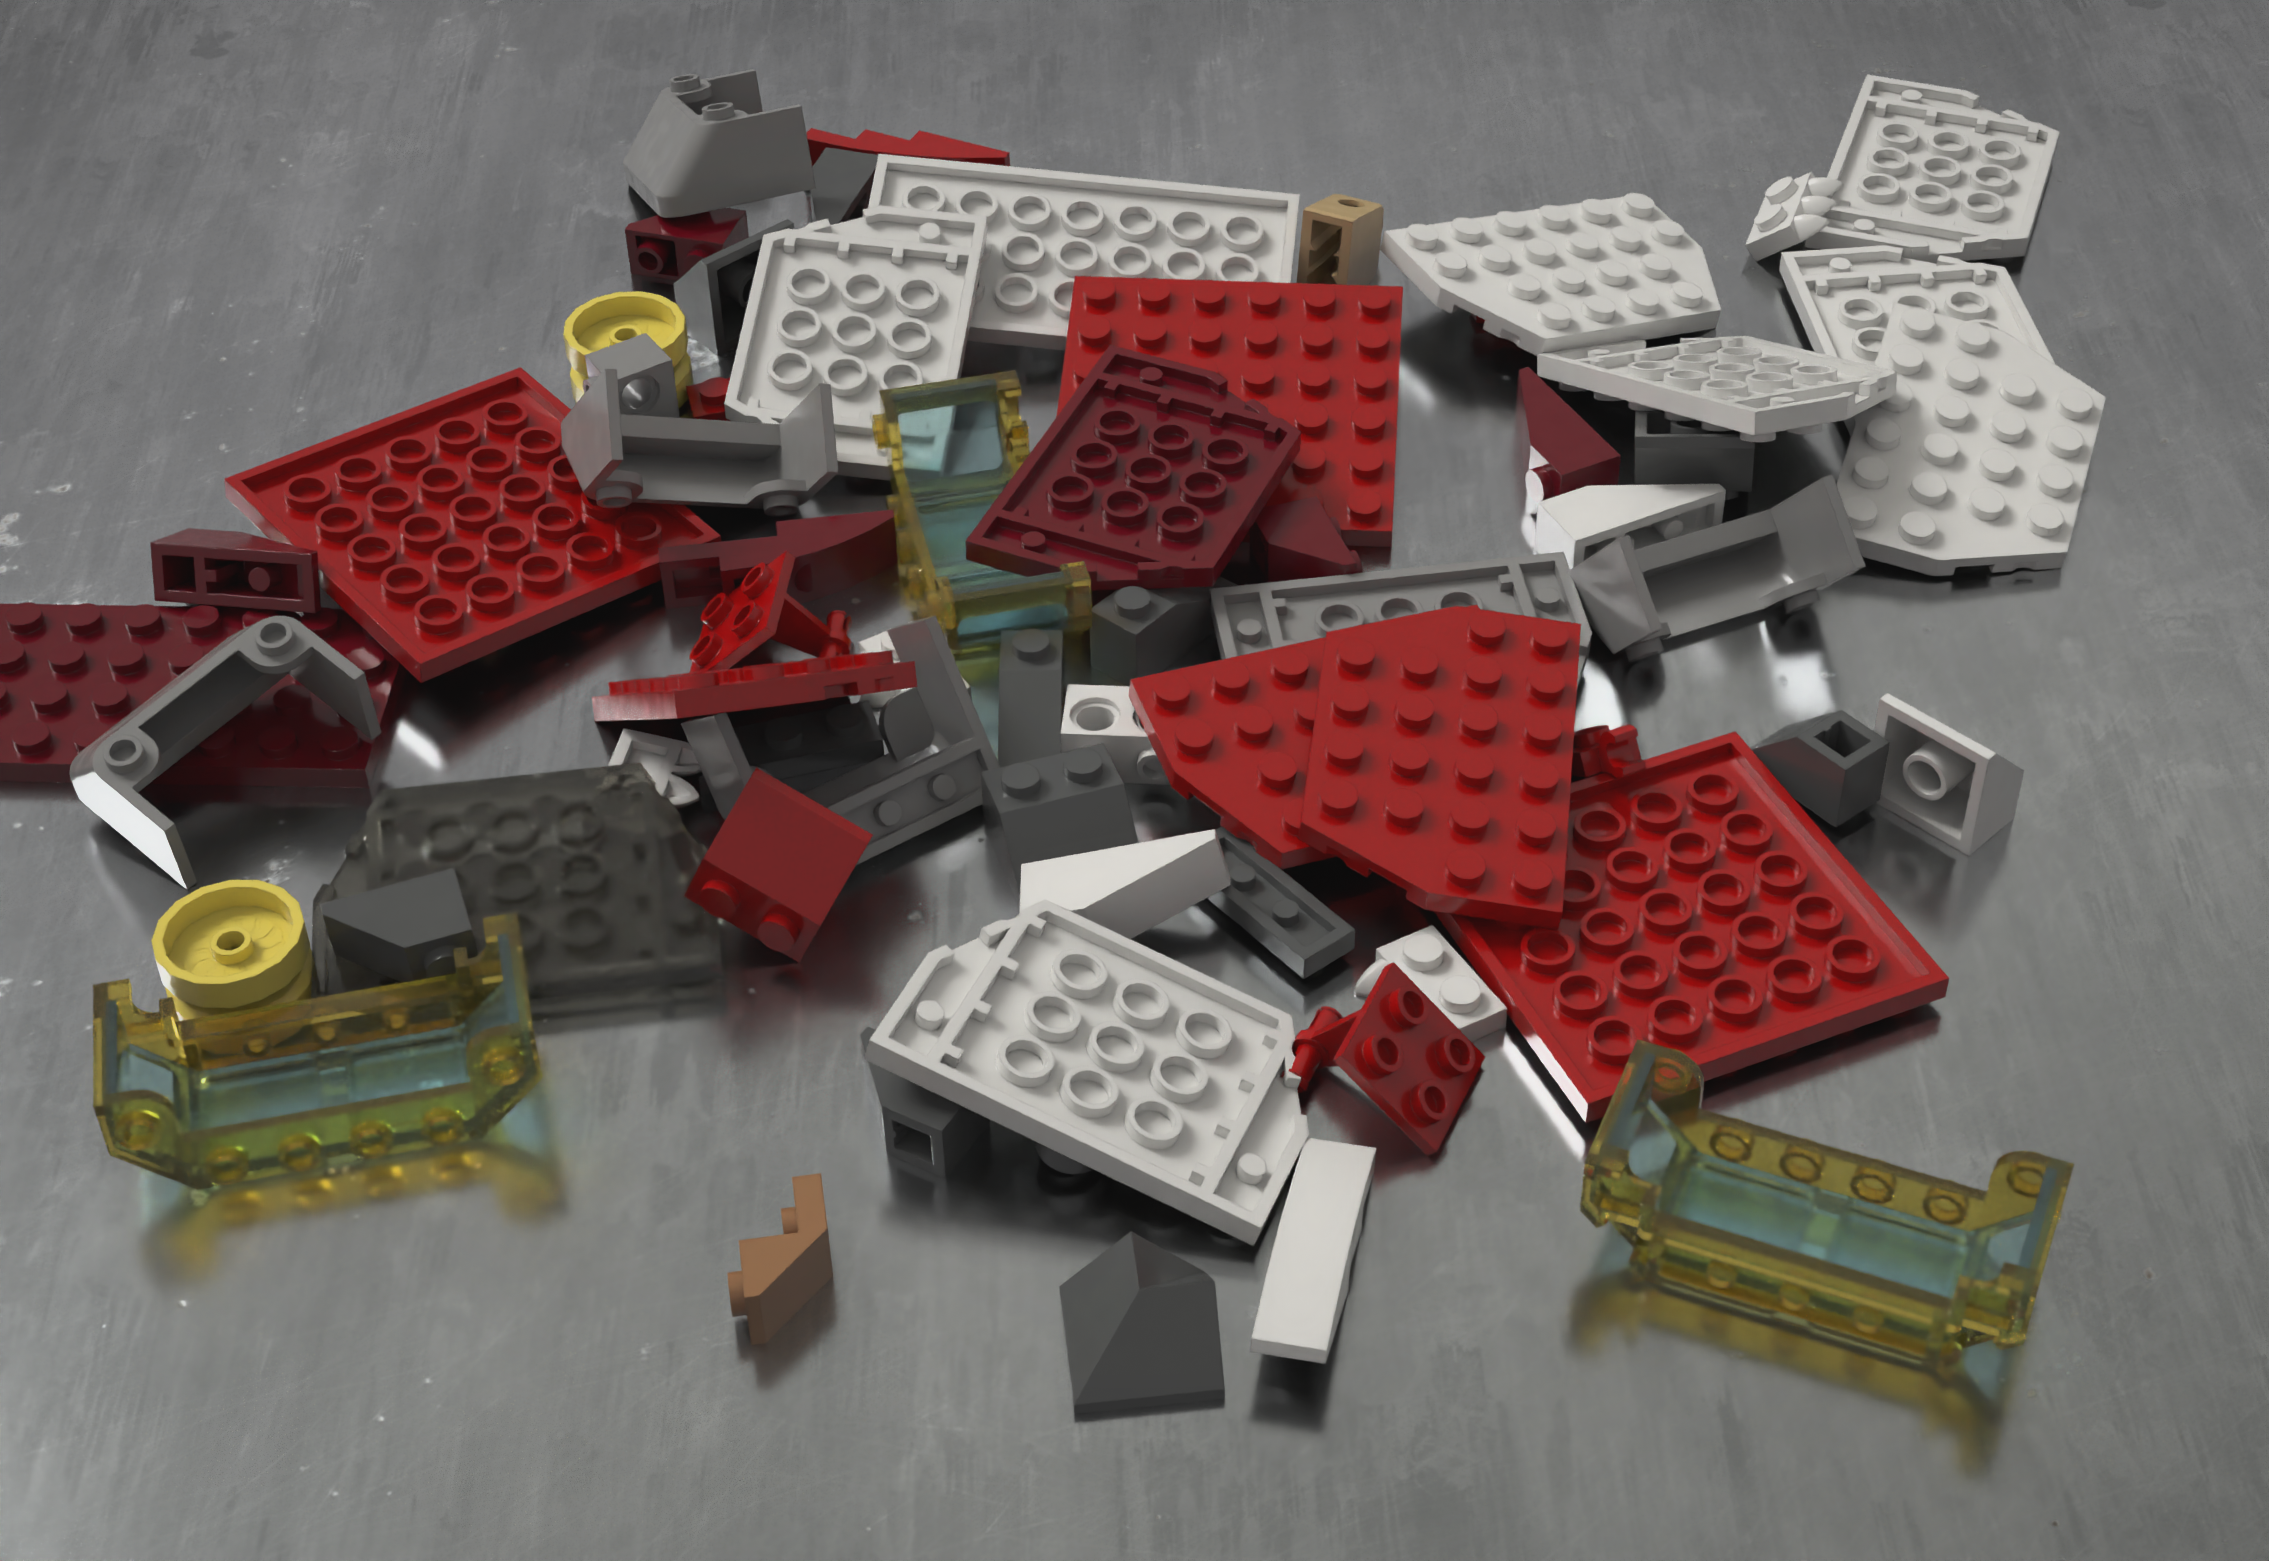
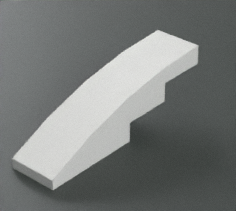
(1314, 1251)

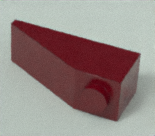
(1557, 444)
(235, 571)

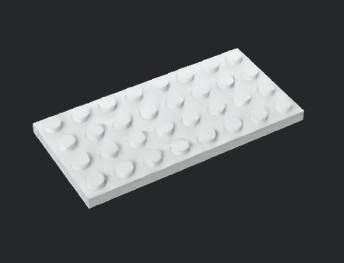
(1082, 224)

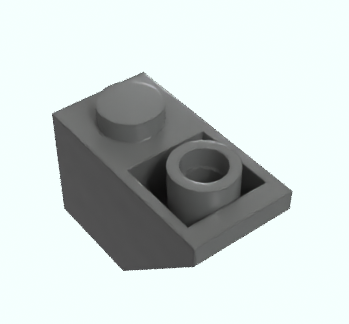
(1828, 764)
(918, 1122)

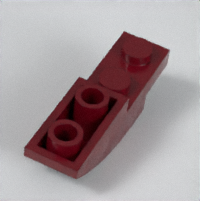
(828, 551)

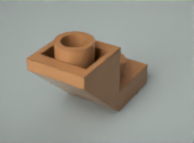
(783, 1269)

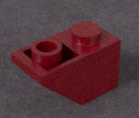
(675, 244)
(1299, 543)

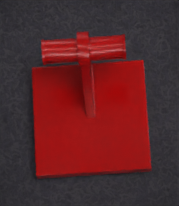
(764, 611)
(1398, 1054)

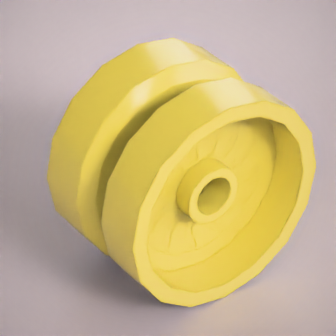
(621, 317)
(233, 949)

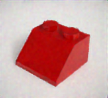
(777, 865)

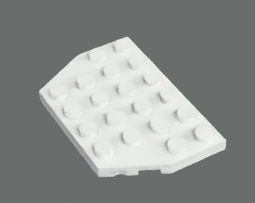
(1936, 174)
(1564, 273)
(1850, 293)
(858, 310)
(1724, 383)
(1972, 452)
(1108, 1061)

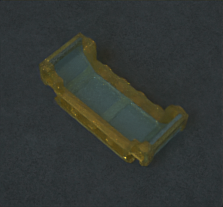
(948, 461)
(317, 1074)
(1816, 1228)

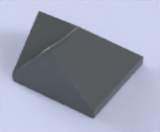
(1141, 1330)

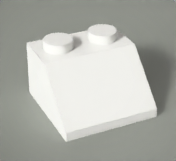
(1944, 778)

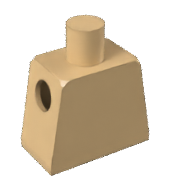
(1340, 241)

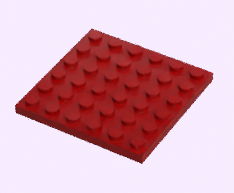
(1300, 349)
(460, 524)
(1697, 924)

